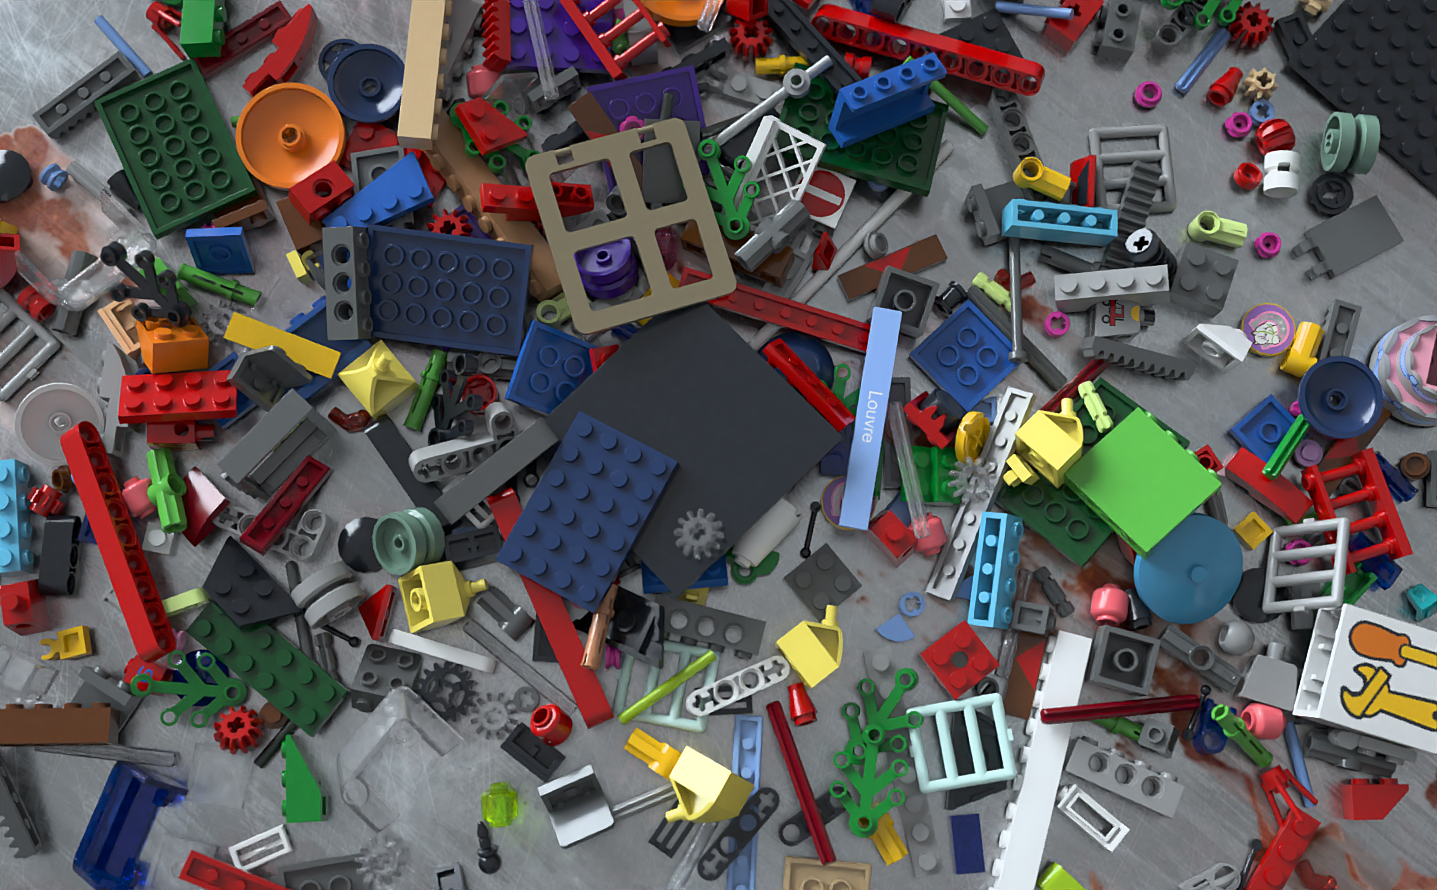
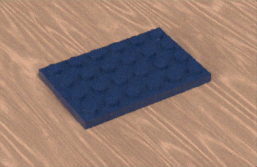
(448, 289)
(587, 512)

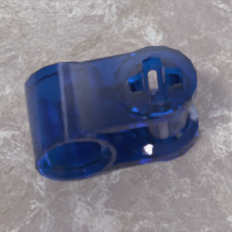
(1209, 726)

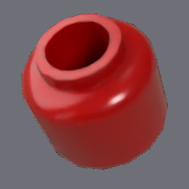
(551, 724)

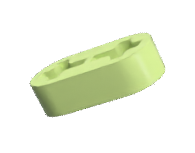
(185, 602)

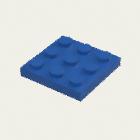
(965, 356)
(548, 368)

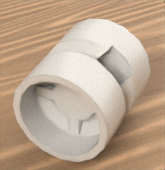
(1282, 174)

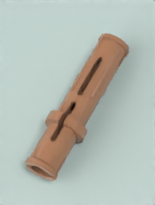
(598, 631)

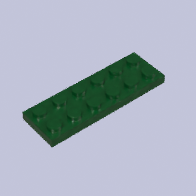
(271, 668)

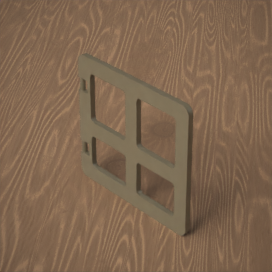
(638, 224)

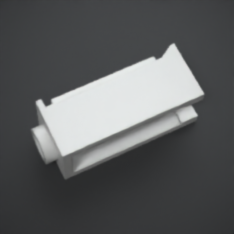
(1067, 796)

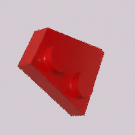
(488, 126)

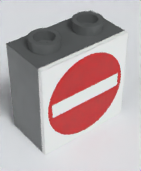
(825, 199)

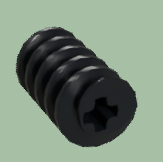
(1148, 250)

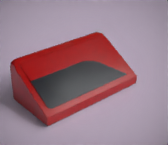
(1084, 175)

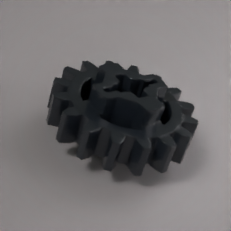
(440, 678)

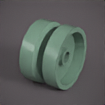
(1350, 143)
(408, 540)

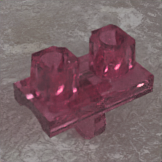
(668, 246)

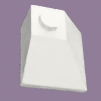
(1219, 345)

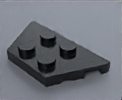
(245, 589)
(634, 628)
(964, 759)

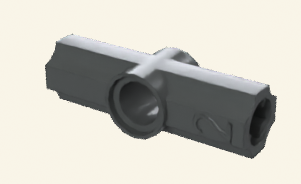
(772, 235)
(65, 320)
(503, 369)
(1213, 667)
(1320, 748)

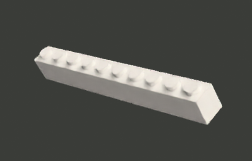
(1041, 765)

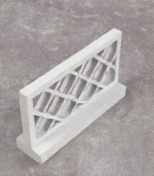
(758, 154)

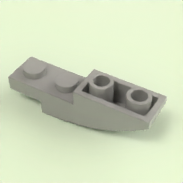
(108, 387)

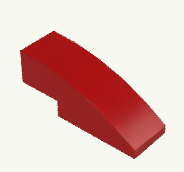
(1276, 494)

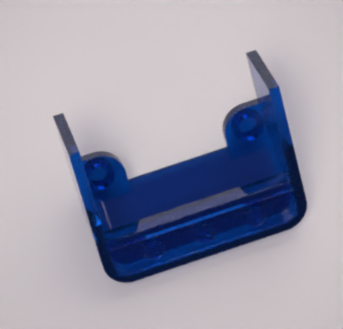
(120, 824)

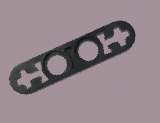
(734, 830)

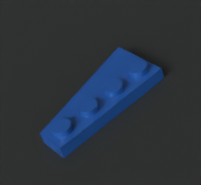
(386, 198)

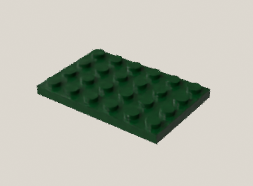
(175, 148)
(894, 158)
(1058, 512)

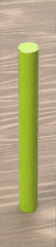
(667, 687)

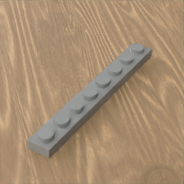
(965, 529)
(915, 809)

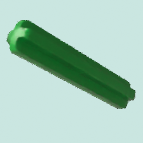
(1286, 448)

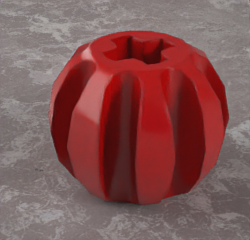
(1275, 136)

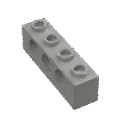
(1162, 801)

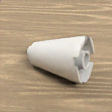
(766, 534)

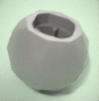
(1236, 638)

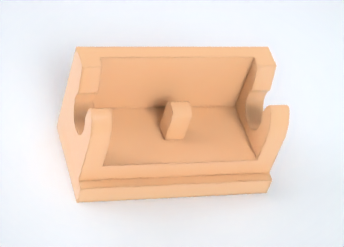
(123, 326)

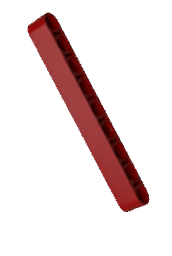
(940, 45)
(118, 542)
(556, 625)

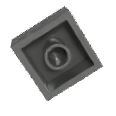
(1201, 279)
(907, 294)
(1123, 660)

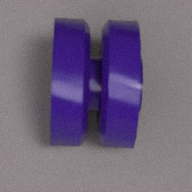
(607, 269)

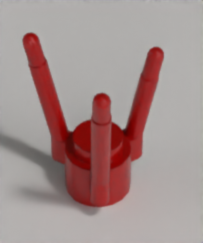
(162, 18)
(1277, 780)

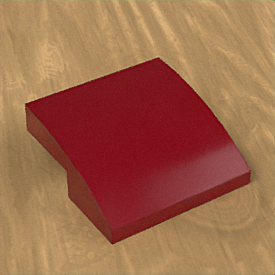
(201, 505)

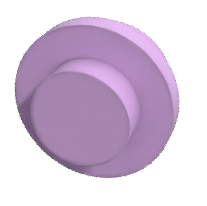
(1308, 453)

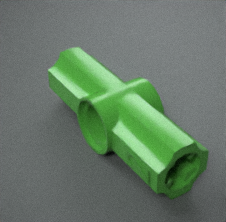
(166, 490)

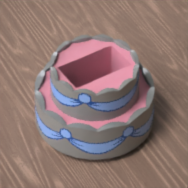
(1408, 370)

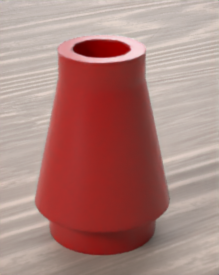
(1224, 88)
(801, 706)

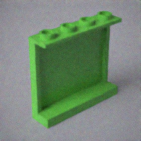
(1142, 482)

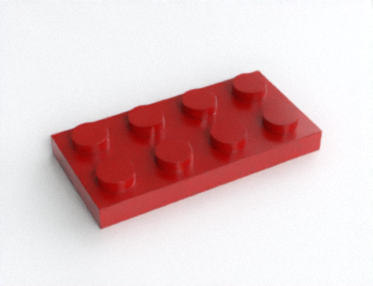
(375, 136)
(177, 397)

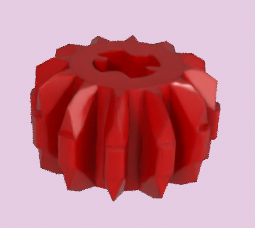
(1259, 28)
(751, 46)
(458, 224)
(232, 723)

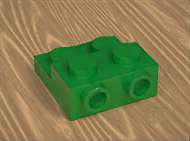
(933, 475)

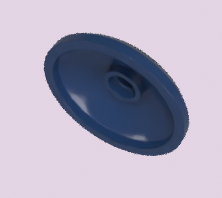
(366, 67)
(811, 352)
(1353, 387)

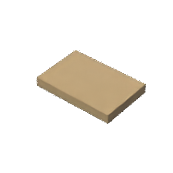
(810, 874)

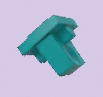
(1423, 601)

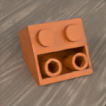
(172, 347)

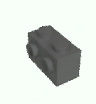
(1118, 29)

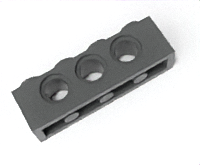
(337, 272)
(751, 628)

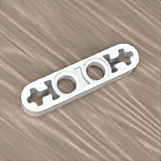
(442, 651)
(737, 685)

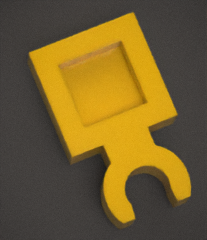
(70, 644)

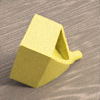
(378, 380)
(1051, 442)
(436, 595)
(813, 648)
(706, 790)

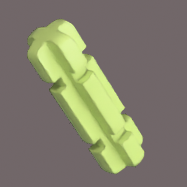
(993, 290)
(1095, 406)

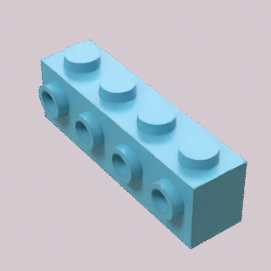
(1059, 222)
(15, 524)
(995, 570)

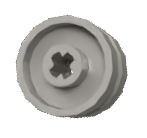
(328, 594)

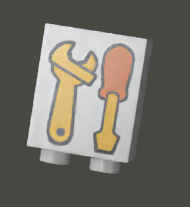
(1372, 678)

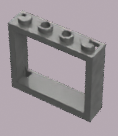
(266, 437)

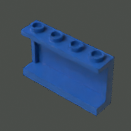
(885, 100)
(314, 328)

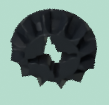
(1336, 183)

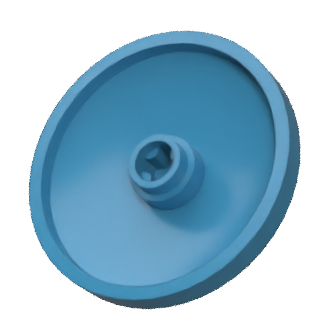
(1191, 571)

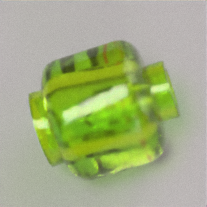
(499, 805)

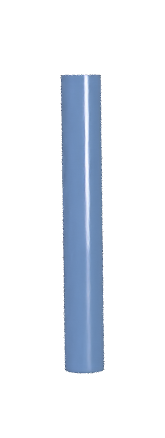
(1035, 10)
(123, 47)
(1298, 760)

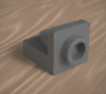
(1033, 618)
(1159, 737)

